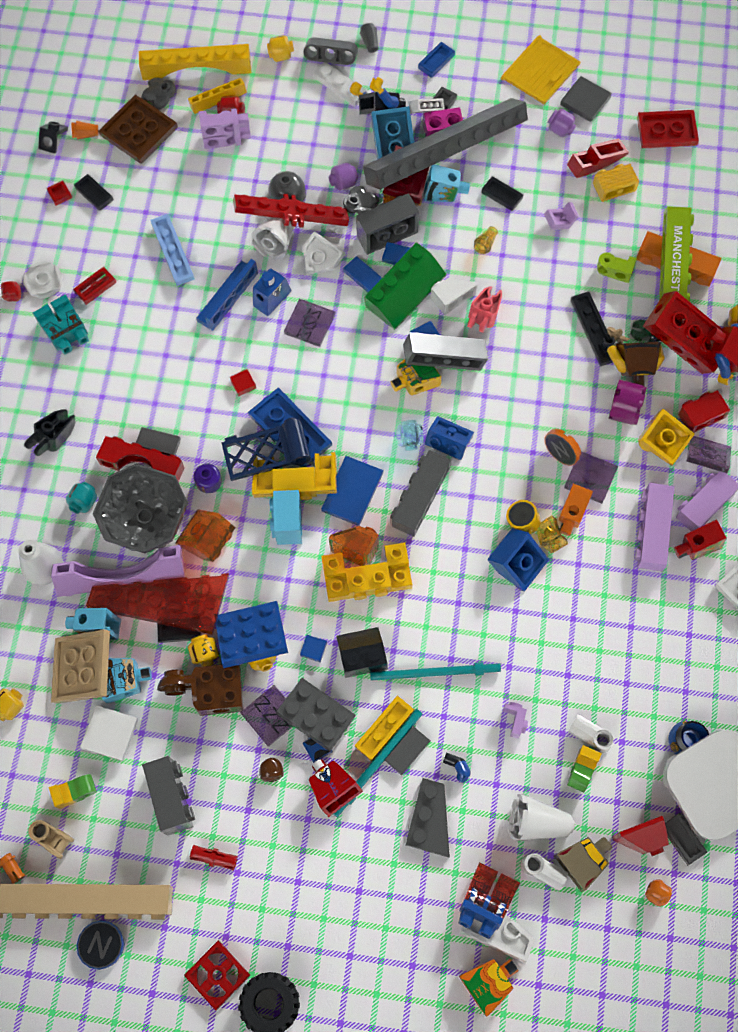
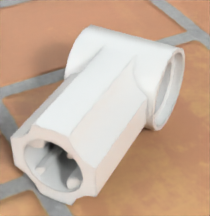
(589, 733)
(545, 872)

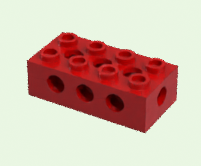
(684, 330)

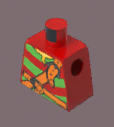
(709, 537)

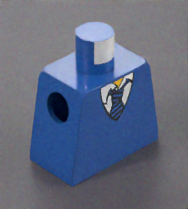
(272, 289)

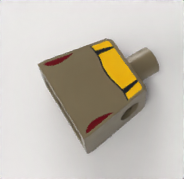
(584, 861)

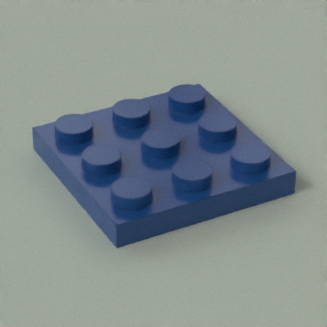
(250, 634)

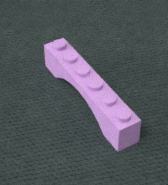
(76, 578)

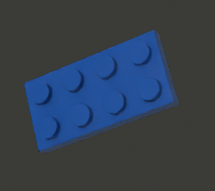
(276, 409)

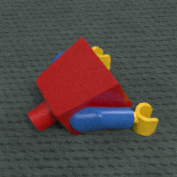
(725, 351)

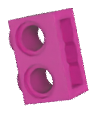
(441, 119)

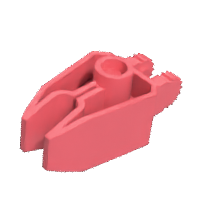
(484, 309)

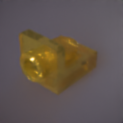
(550, 535)

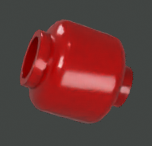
(230, 102)

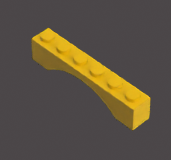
(161, 62)

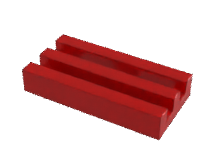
(97, 287)

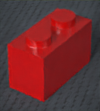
(704, 411)

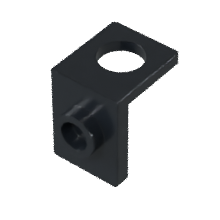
(52, 131)

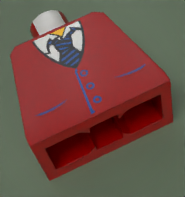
(332, 786)

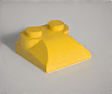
(665, 437)

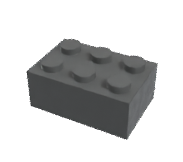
(387, 223)
(168, 795)

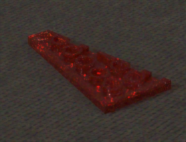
(171, 602)

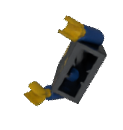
(376, 100)

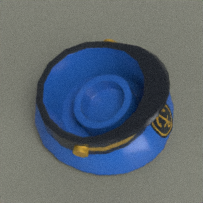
(686, 734)

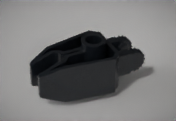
(51, 432)

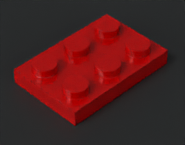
(667, 129)

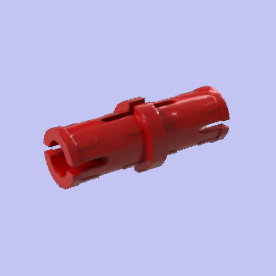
(213, 857)

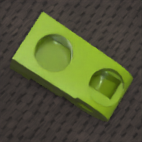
(616, 267)

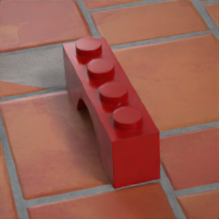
(116, 454)

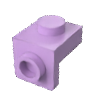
(561, 218)
(519, 724)

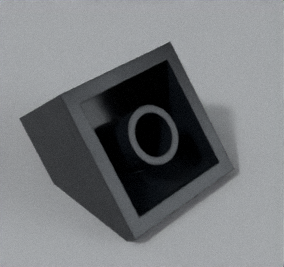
(362, 652)

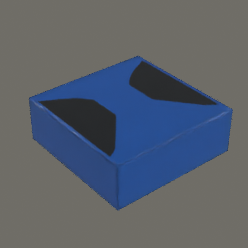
(315, 750)

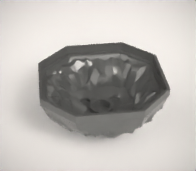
(140, 508)

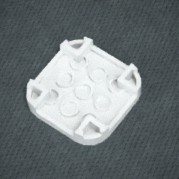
(706, 784)

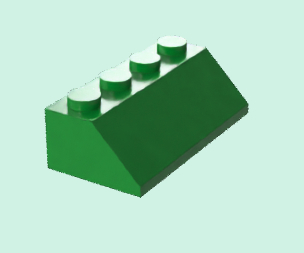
(404, 286)

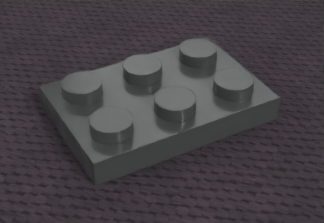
(315, 714)

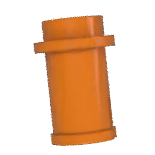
(11, 868)

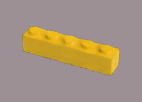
(210, 98)

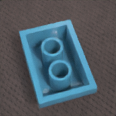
(391, 129)

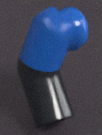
(460, 765)

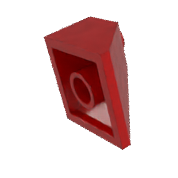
(645, 837)

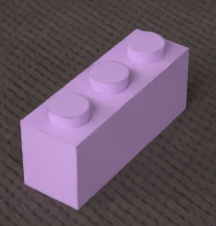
(707, 500)

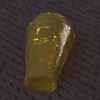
(485, 241)

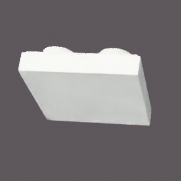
(109, 733)

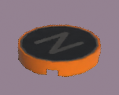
(562, 448)

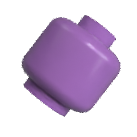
(561, 122)
(343, 176)

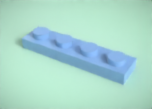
(172, 249)

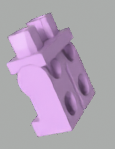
(224, 128)

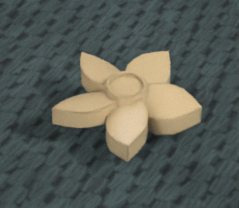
(617, 334)

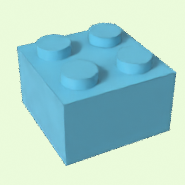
(286, 517)

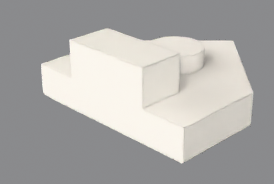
(321, 254)

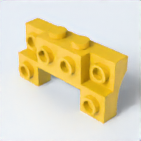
(307, 480)
(368, 579)

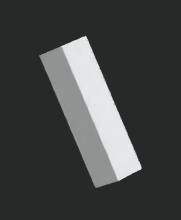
(426, 105)

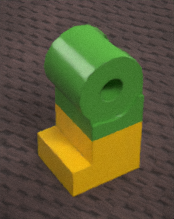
(583, 768)
(72, 791)

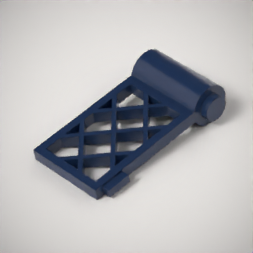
(293, 444)

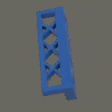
(227, 294)

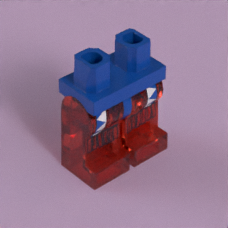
(485, 908)

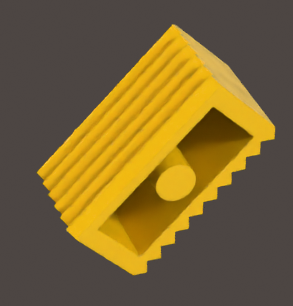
(615, 182)

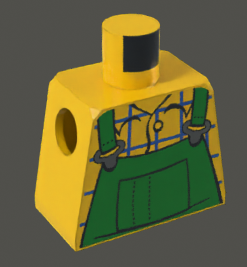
(415, 378)

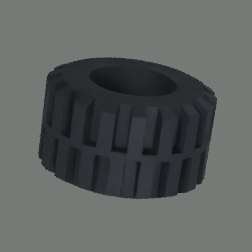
(248, 1009)

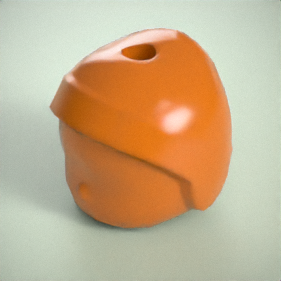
(658, 892)

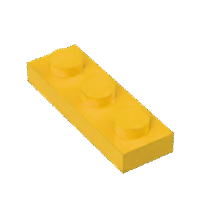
(384, 728)

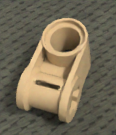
(53, 841)

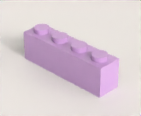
(655, 527)

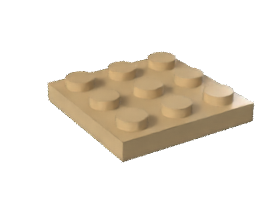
(80, 666)

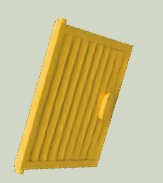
(541, 70)

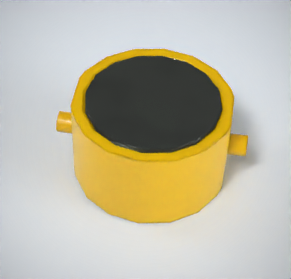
(523, 516)

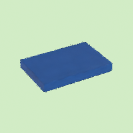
(354, 490)

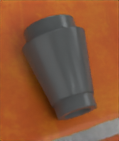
(369, 36)

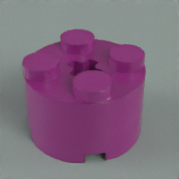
(627, 402)

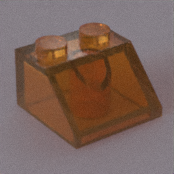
(206, 535)
(355, 544)

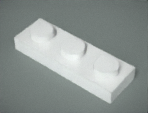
(337, 82)

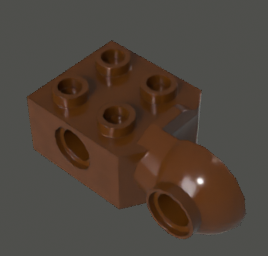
(213, 688)

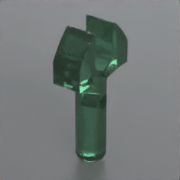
(639, 335)

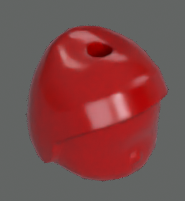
(11, 291)

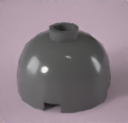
(287, 183)

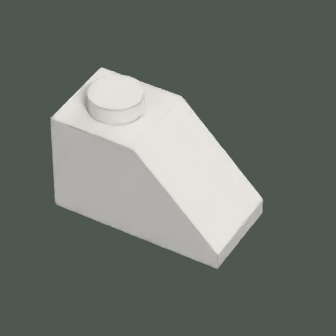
(452, 293)

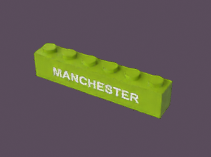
(675, 250)

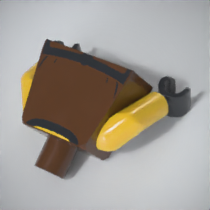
(635, 358)

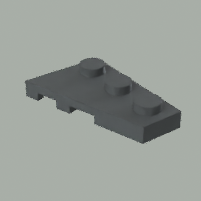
(429, 820)

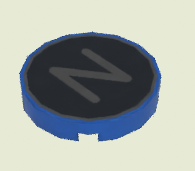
(100, 945)

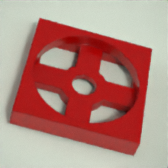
(225, 984)

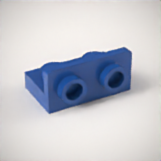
(448, 438)

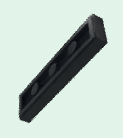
(592, 325)

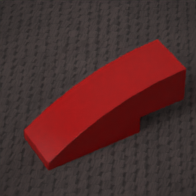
(597, 157)

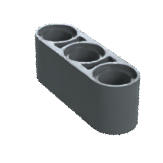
(337, 46)

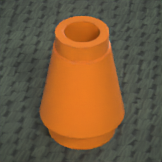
(83, 130)

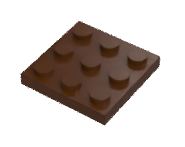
(138, 129)

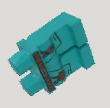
(63, 332)

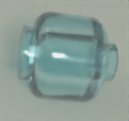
(410, 435)

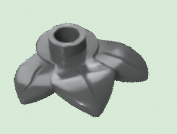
(159, 92)
(359, 200)

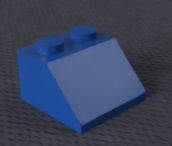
(518, 558)

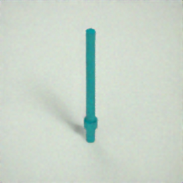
(477, 669)
(380, 758)

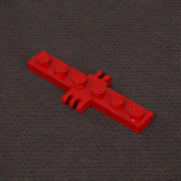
(290, 210)

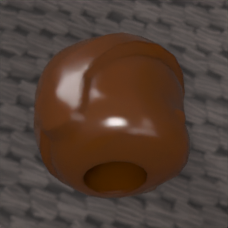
(271, 770)

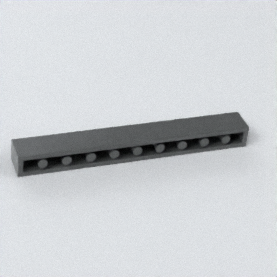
(445, 143)

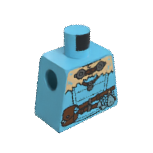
(124, 678)

